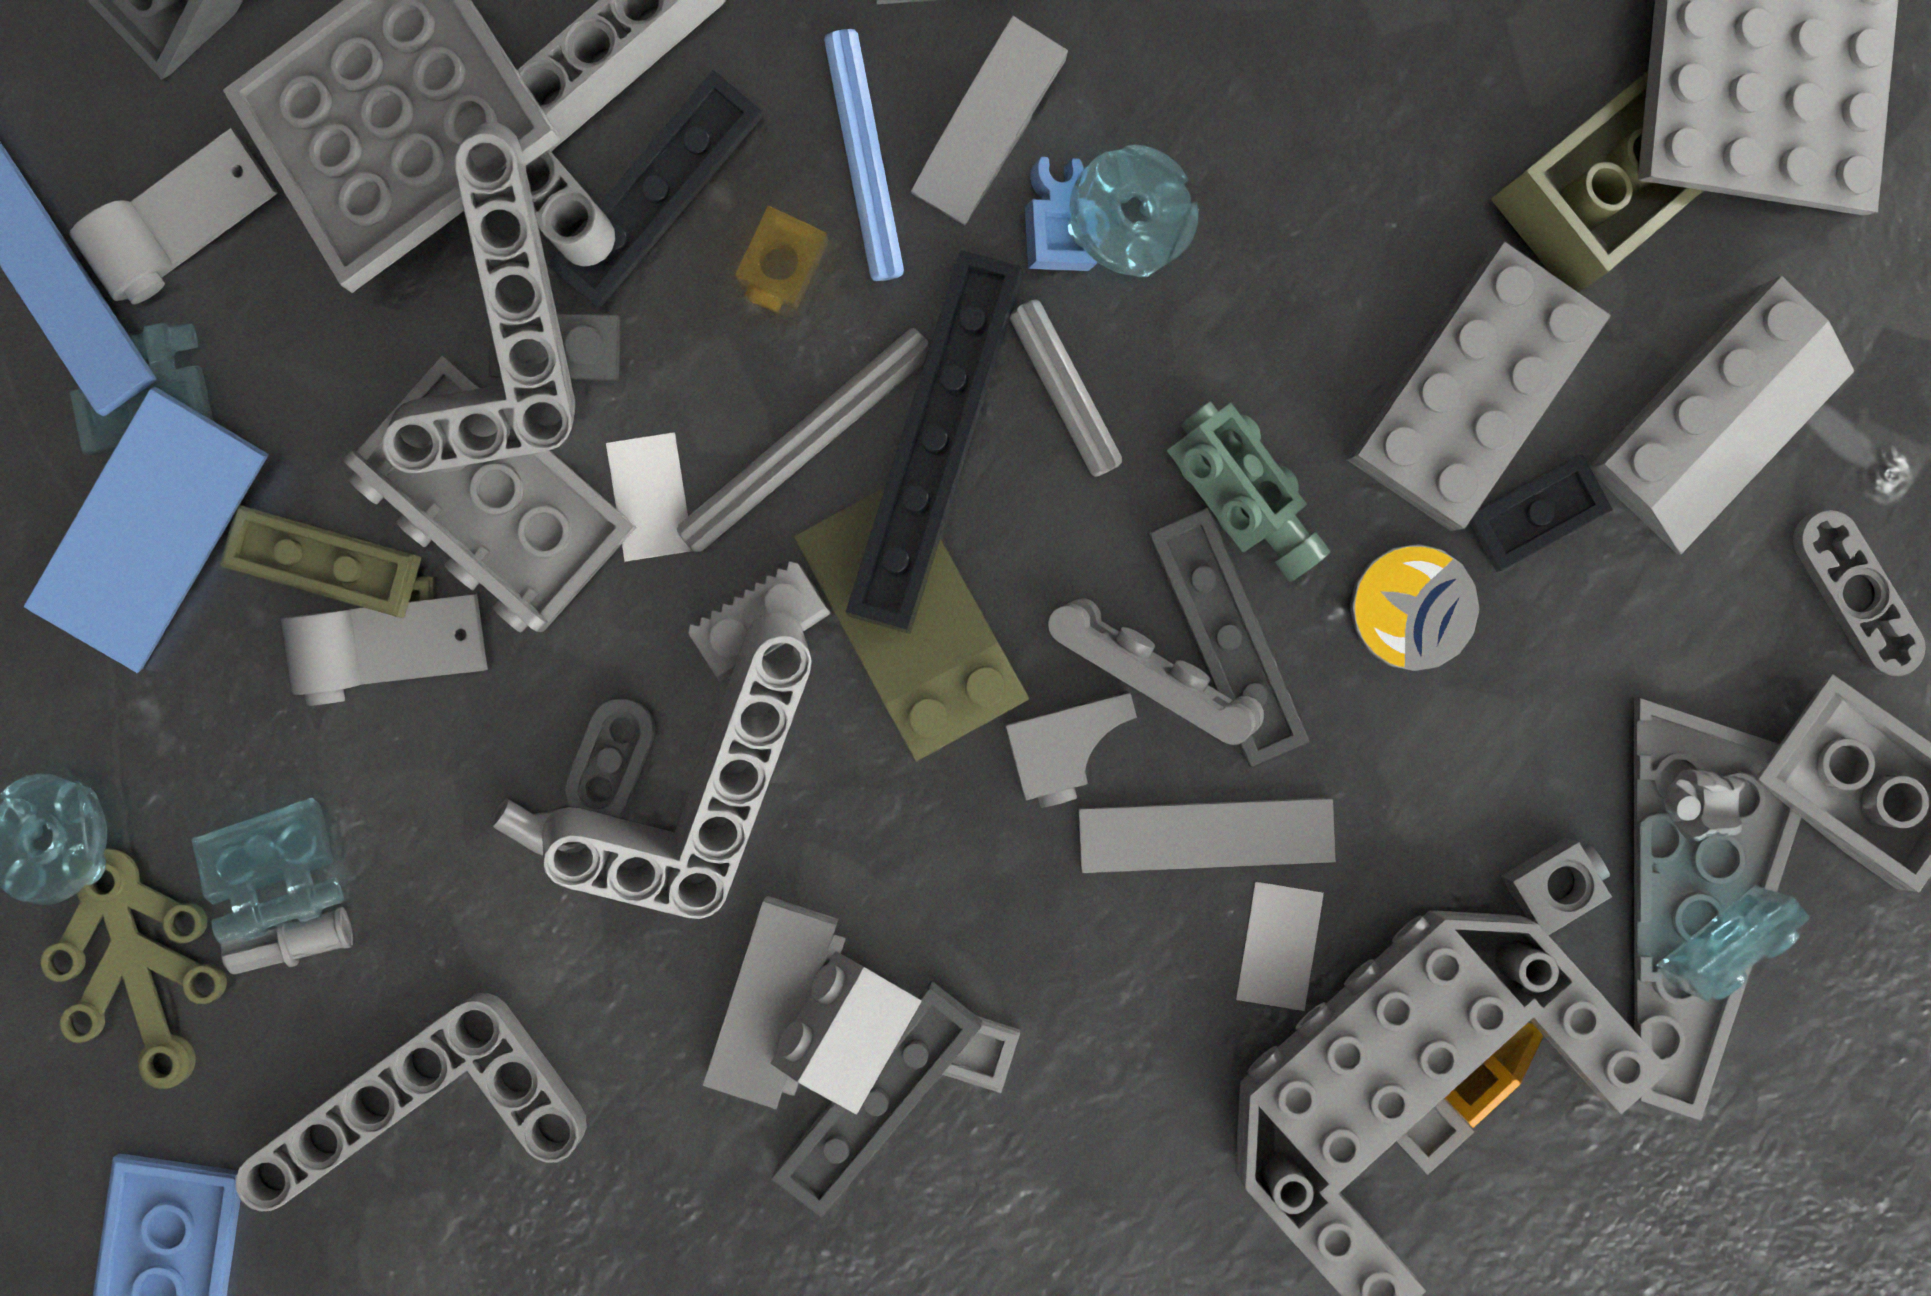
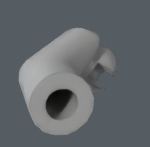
(524, 826)

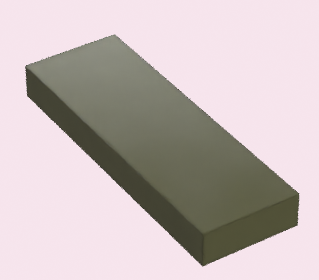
(320, 561)

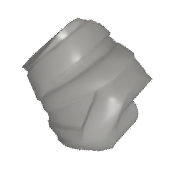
(1704, 804)

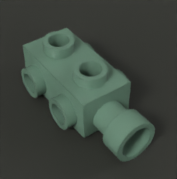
(1238, 488)

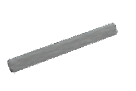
(804, 441)

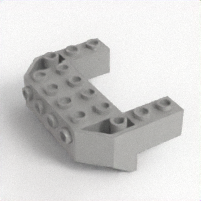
(1391, 1053)

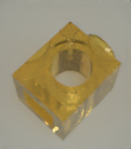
(776, 232)

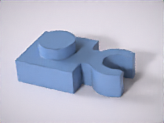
(1048, 219)

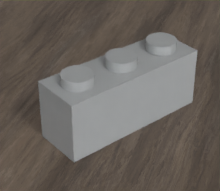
(770, 992)

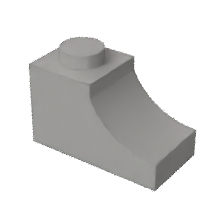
(1056, 745)

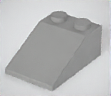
(1859, 783)

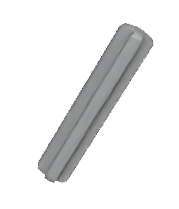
(1065, 387)

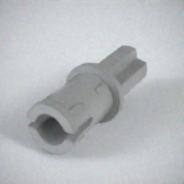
(289, 942)

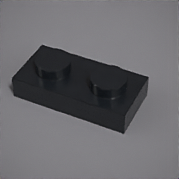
(1539, 513)

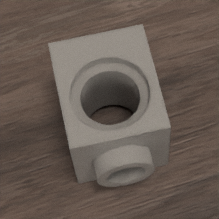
(1530, 884)

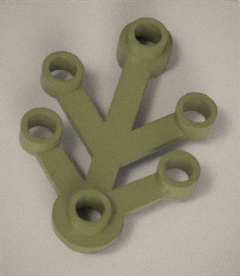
(131, 958)

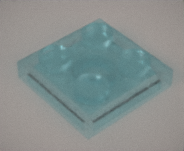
(1720, 953)

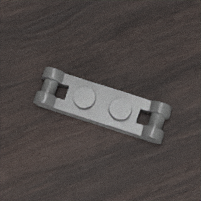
(1175, 686)

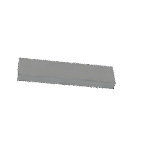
(1206, 835)

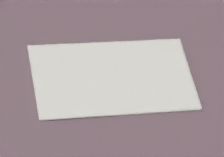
(649, 494)
(1279, 946)

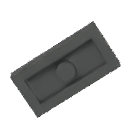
(589, 346)

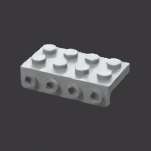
(508, 523)

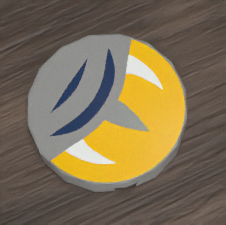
(1414, 607)

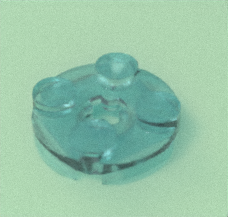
(1104, 230)
(76, 845)

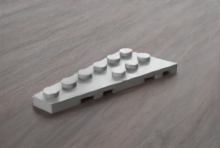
(1689, 883)

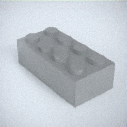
(1478, 387)

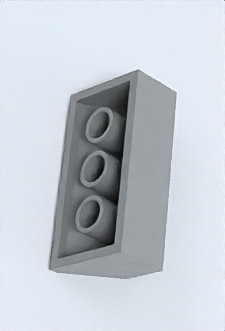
(1725, 414)

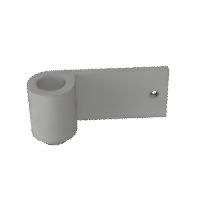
(173, 219)
(369, 647)

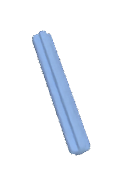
(864, 154)

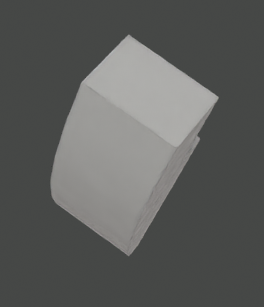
(989, 120)

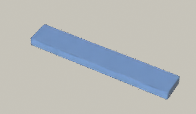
(65, 298)

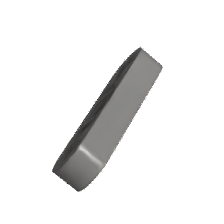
(1870, 641)

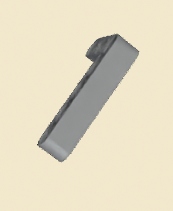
(586, 90)
(509, 322)
(712, 795)
(407, 1090)

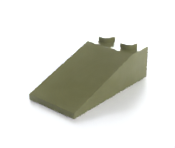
(1584, 196)
(941, 675)

